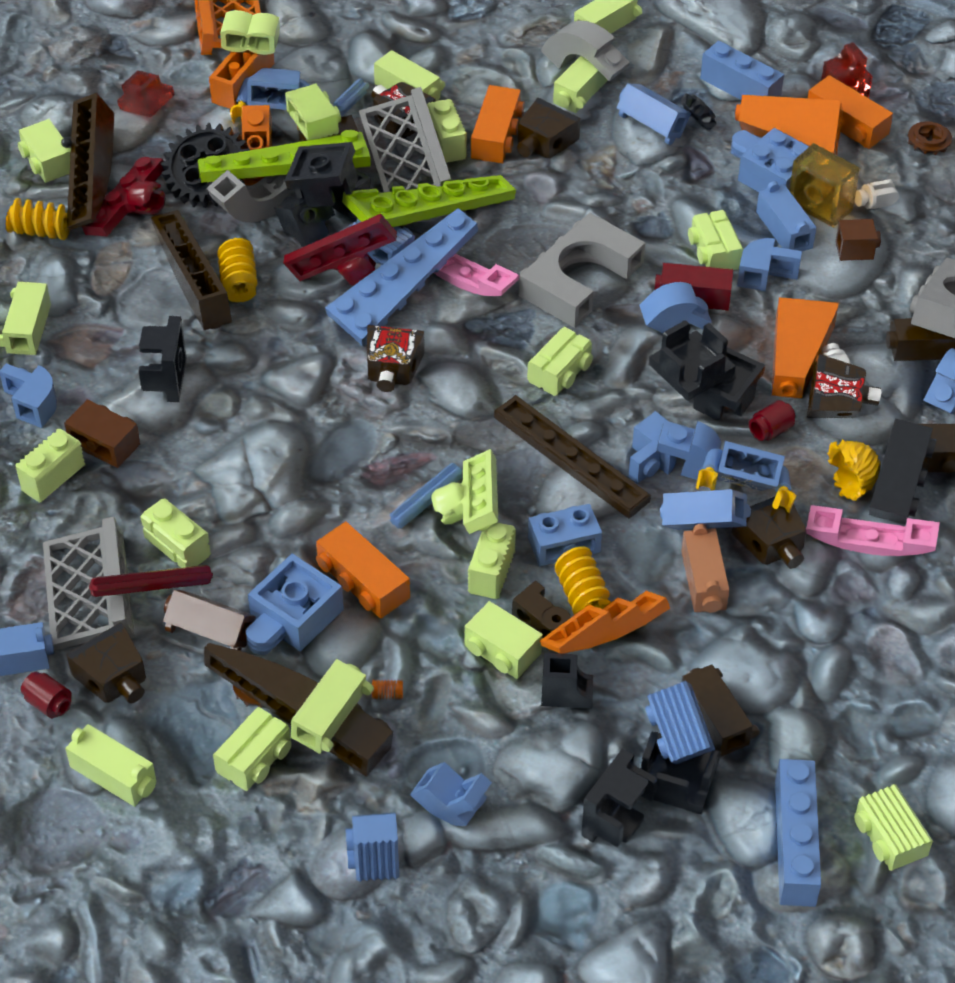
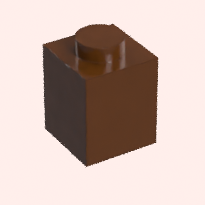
(857, 239)

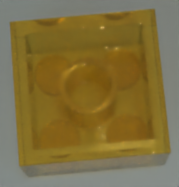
(824, 184)

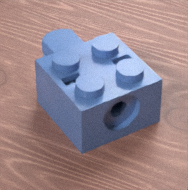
(765, 158)
(292, 606)

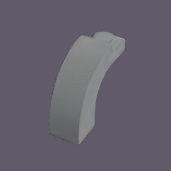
(588, 41)
(249, 202)

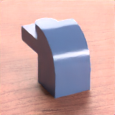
(763, 259)
(672, 305)
(942, 390)
(32, 393)
(688, 445)
(647, 459)
(449, 795)

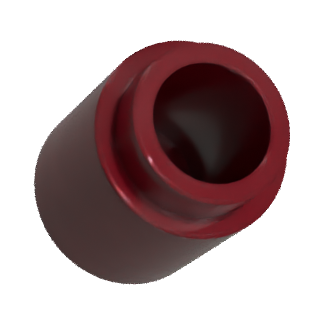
(772, 421)
(46, 694)

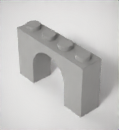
(587, 241)
(936, 301)

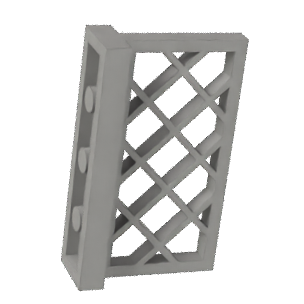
(426, 135)
(113, 563)

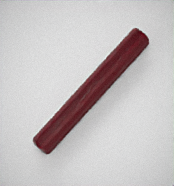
(150, 580)

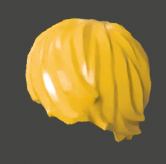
(857, 468)

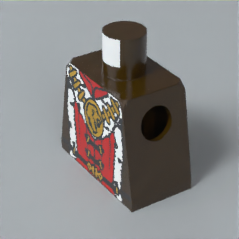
(393, 355)

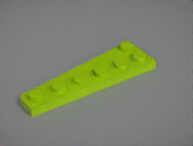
(275, 159)
(428, 201)

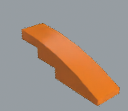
(598, 626)

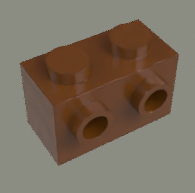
(103, 433)

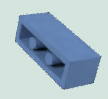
(739, 73)

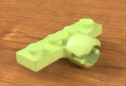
(474, 498)

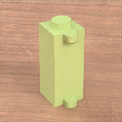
(609, 13)
(395, 68)
(577, 85)
(26, 318)
(329, 706)
(111, 765)

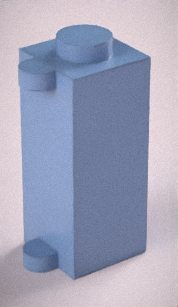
(653, 111)
(785, 218)
(710, 508)
(24, 649)

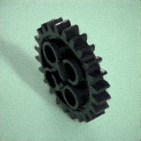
(181, 172)

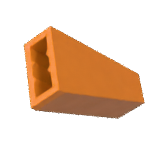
(801, 118)
(800, 335)

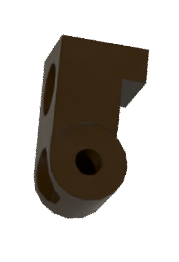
(537, 611)

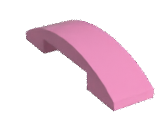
(476, 278)
(872, 537)

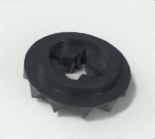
(699, 111)

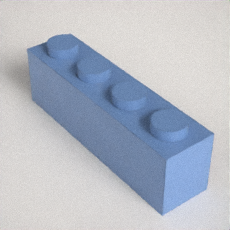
(797, 833)

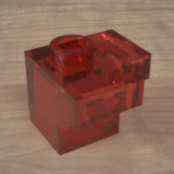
(850, 69)
(144, 94)

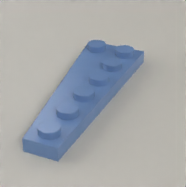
(393, 282)

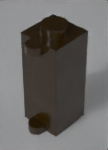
(916, 343)
(722, 714)

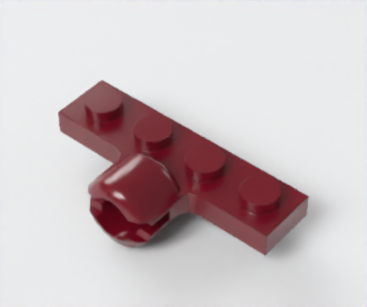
(131, 194)
(343, 251)

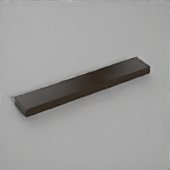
(572, 456)

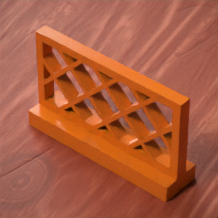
(209, 27)

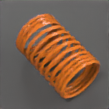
(382, 685)

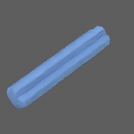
(351, 96)
(422, 498)

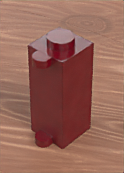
(708, 283)

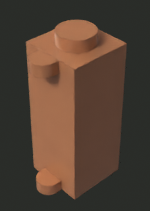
(705, 569)

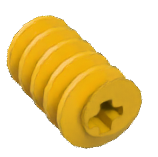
(37, 220)
(237, 269)
(581, 579)

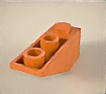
(256, 130)

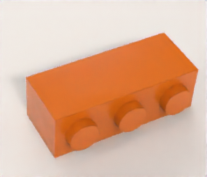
(230, 74)
(862, 118)
(497, 124)
(362, 570)

